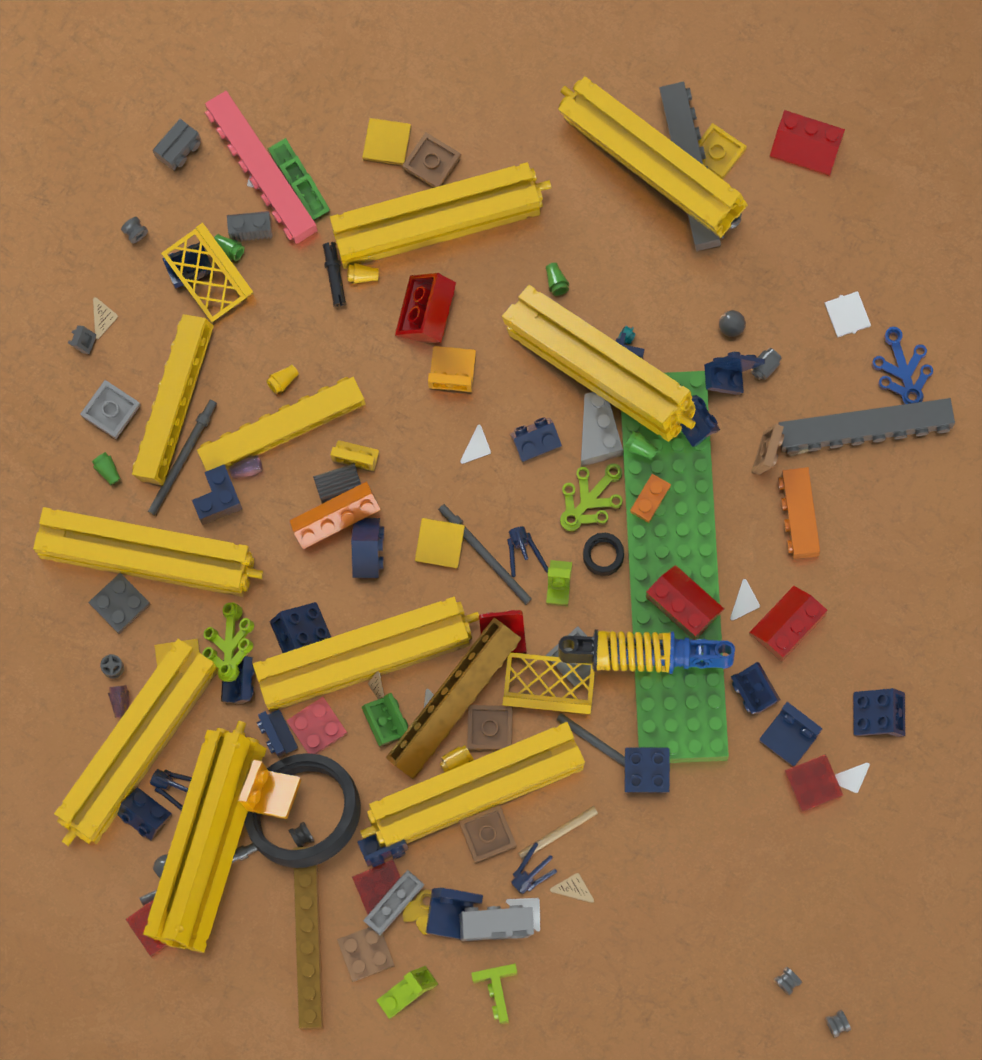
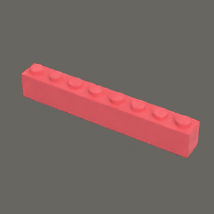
(261, 167)

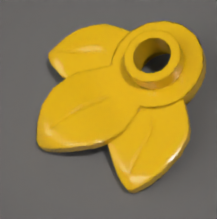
(418, 911)

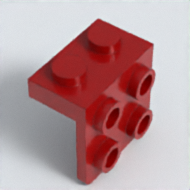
(513, 620)

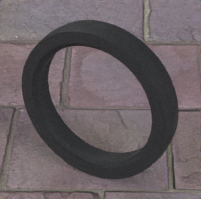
(336, 840)

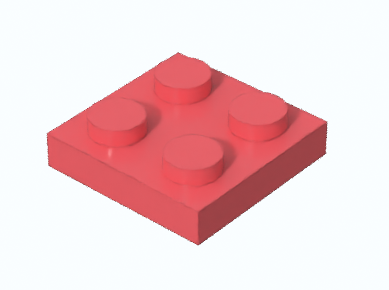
(317, 726)

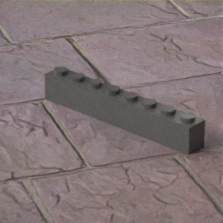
(686, 136)
(867, 425)

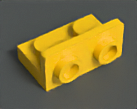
(350, 453)

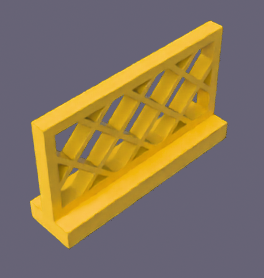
(222, 261)
(547, 702)

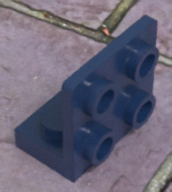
(725, 373)
(299, 627)
(879, 712)
(790, 734)
(647, 769)
(375, 855)
(445, 911)

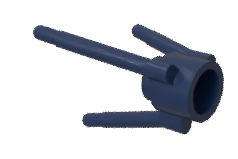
(519, 539)
(162, 780)
(524, 880)

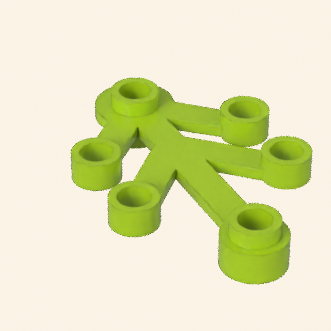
(589, 500)
(228, 668)

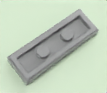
(394, 902)

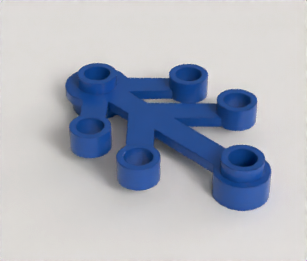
(903, 370)

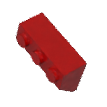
(807, 142)
(425, 308)
(684, 602)
(788, 622)

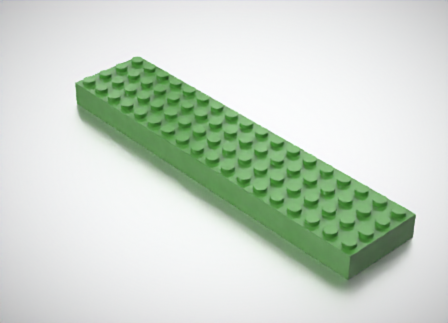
(688, 706)

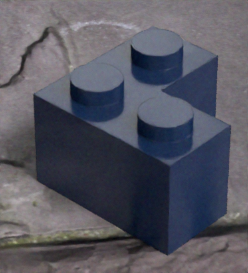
(221, 500)
(366, 548)

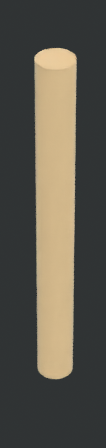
(578, 820)

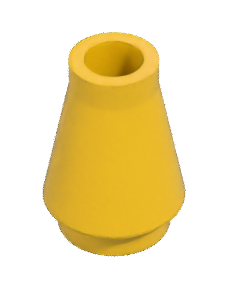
(360, 273)
(280, 380)

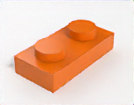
(650, 498)

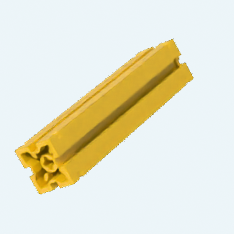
(651, 156)
(438, 214)
(600, 363)
(145, 552)
(363, 652)
(135, 743)
(475, 787)
(204, 841)

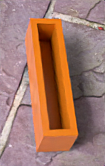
(800, 513)
(334, 515)

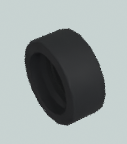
(603, 537)

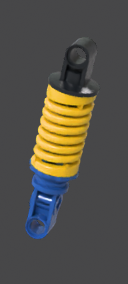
(656, 650)

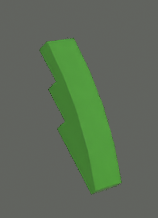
(298, 178)

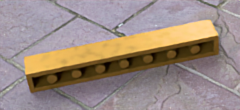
(453, 698)
(308, 947)

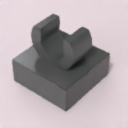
(82, 339)

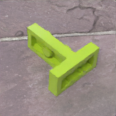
(559, 583)
(495, 987)
(406, 991)

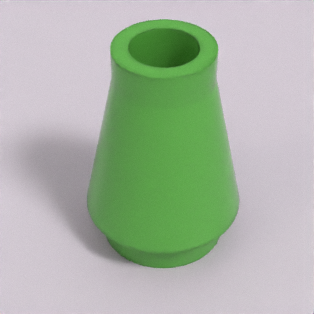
(231, 247)
(556, 280)
(640, 445)
(106, 468)

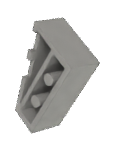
(600, 432)
(496, 923)

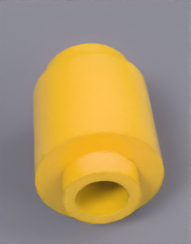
(455, 758)

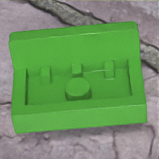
(385, 719)

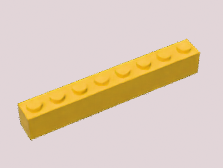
(172, 399)
(283, 425)

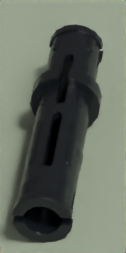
(333, 267)

